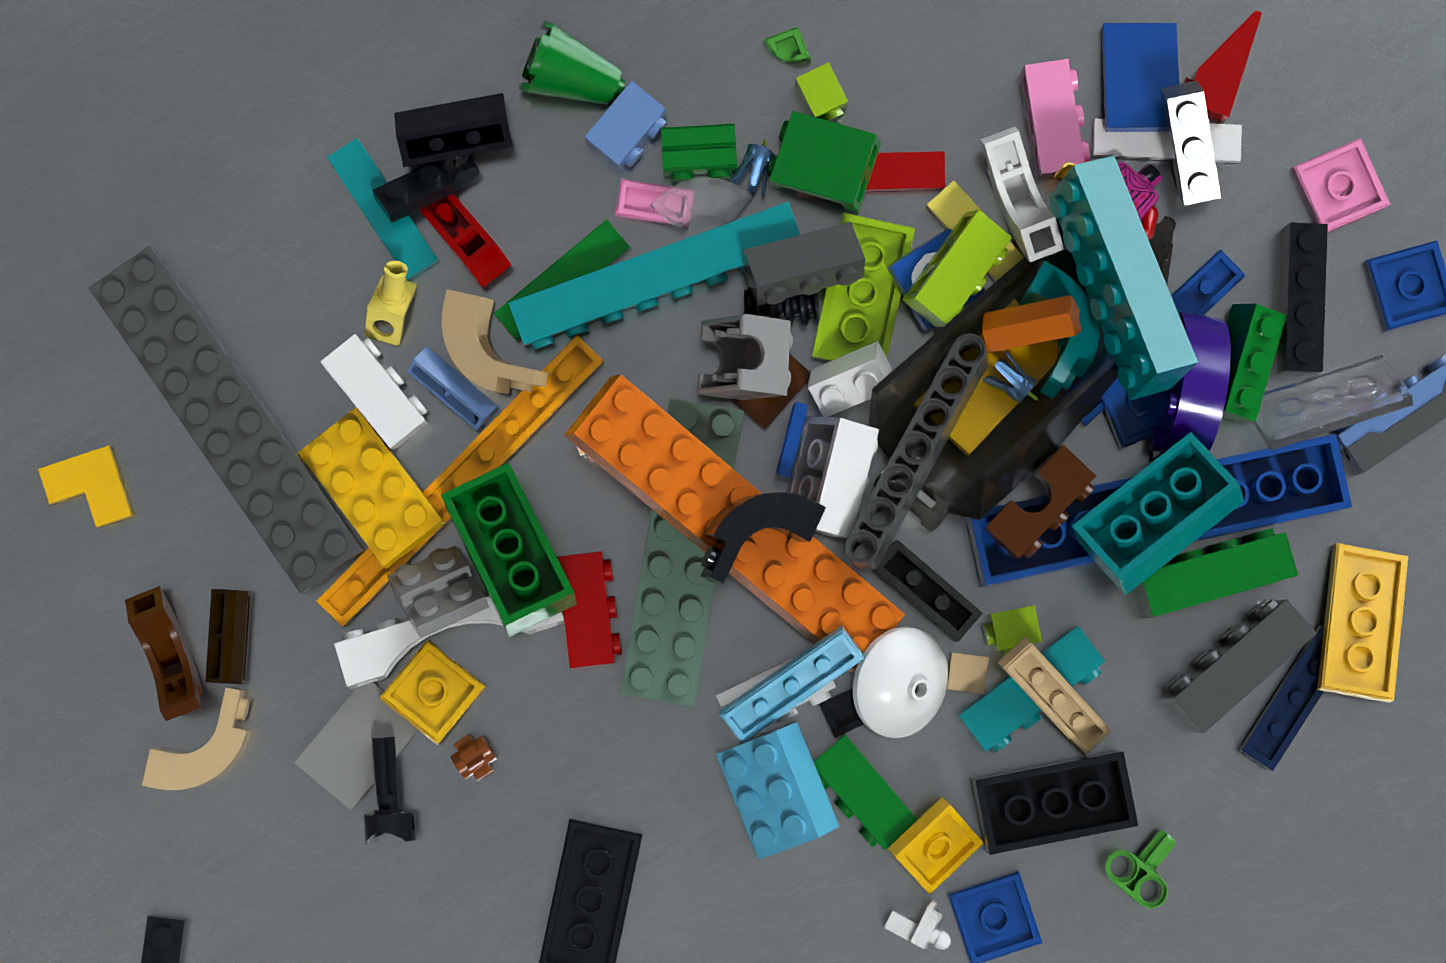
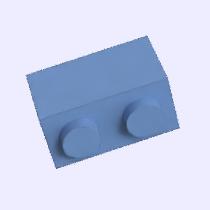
(626, 127)

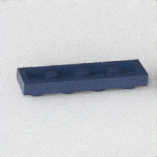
(1287, 708)

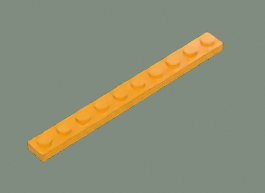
(485, 453)

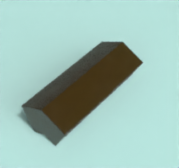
(228, 636)

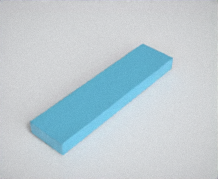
(791, 684)

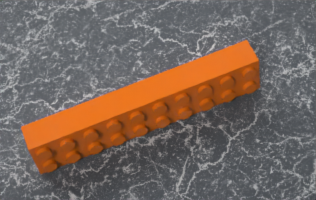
(693, 485)

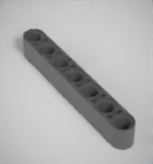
(917, 434)

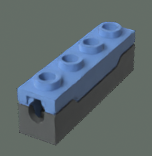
(1377, 438)

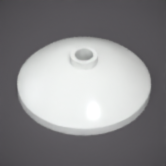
(888, 678)

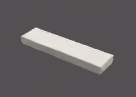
(1159, 146)

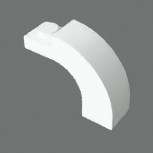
(1018, 196)

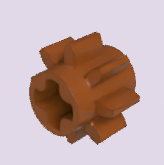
(473, 757)

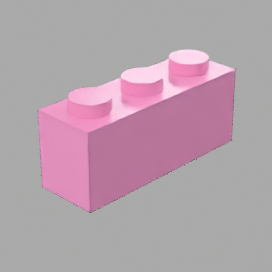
(1053, 116)

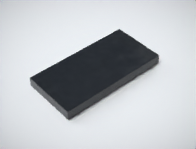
(590, 894)

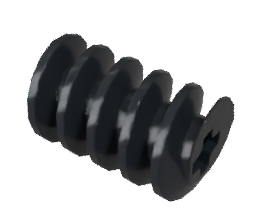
(799, 305)

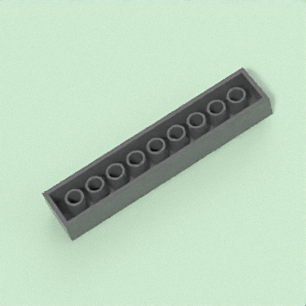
(227, 420)

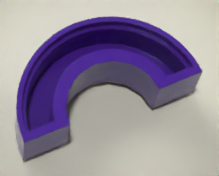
(1201, 394)

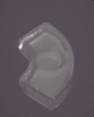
(701, 198)

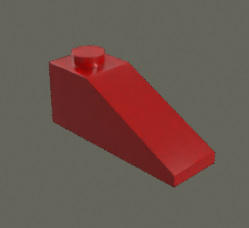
(1224, 69)
(466, 239)

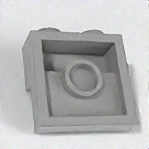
(437, 591)

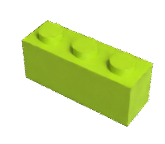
(958, 268)

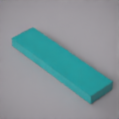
(399, 237)

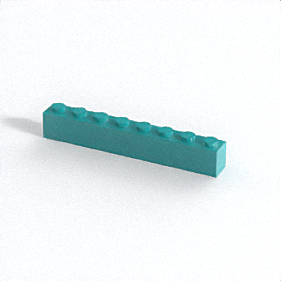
(647, 277)

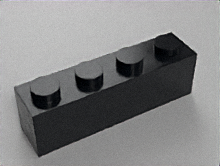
(1302, 299)

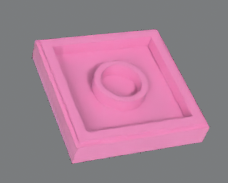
(1341, 185)

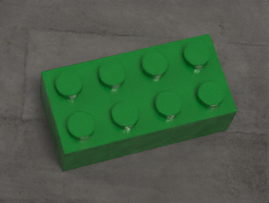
(509, 549)
(1218, 574)

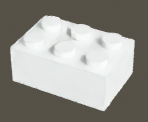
(834, 470)

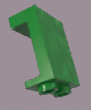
(824, 159)

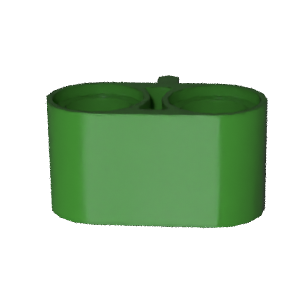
(1141, 869)

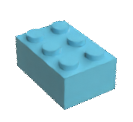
(777, 790)

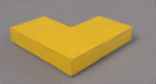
(96, 477)

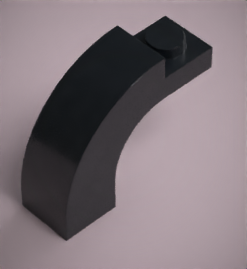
(779, 511)

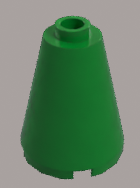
(569, 69)

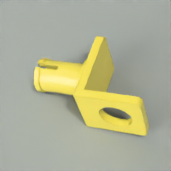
(390, 303)

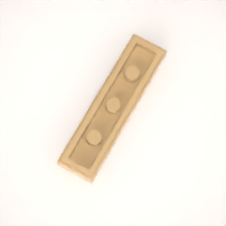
(1054, 696)

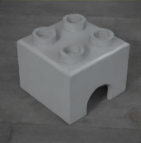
(752, 357)

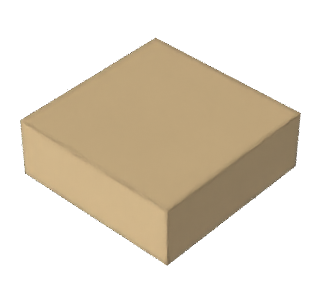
(967, 673)

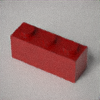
(589, 622)

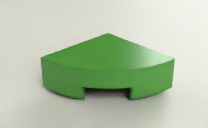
(788, 47)

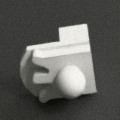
(921, 933)

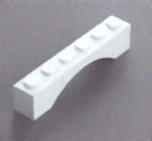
(374, 654)

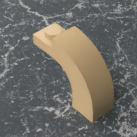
(468, 344)
(188, 770)

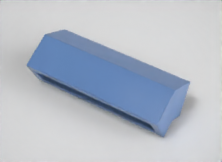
(452, 388)

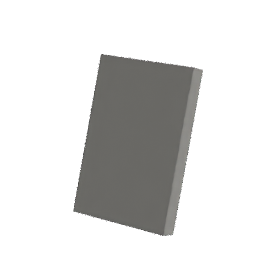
(343, 750)

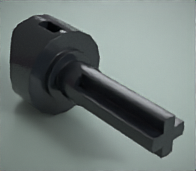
(389, 816)

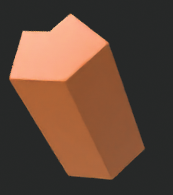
(1031, 323)

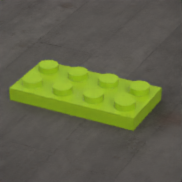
(867, 308)

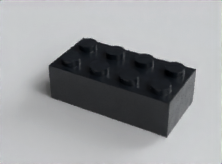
(1054, 802)

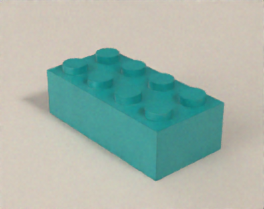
(1158, 513)

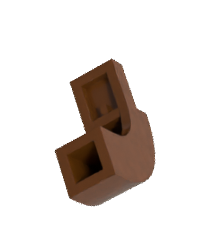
(166, 652)

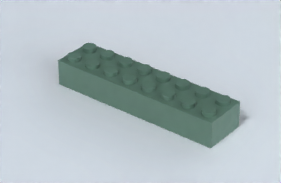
(671, 595)

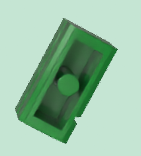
(699, 151)

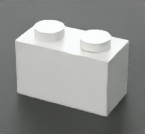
(848, 379)

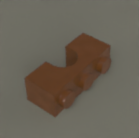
(1065, 481)

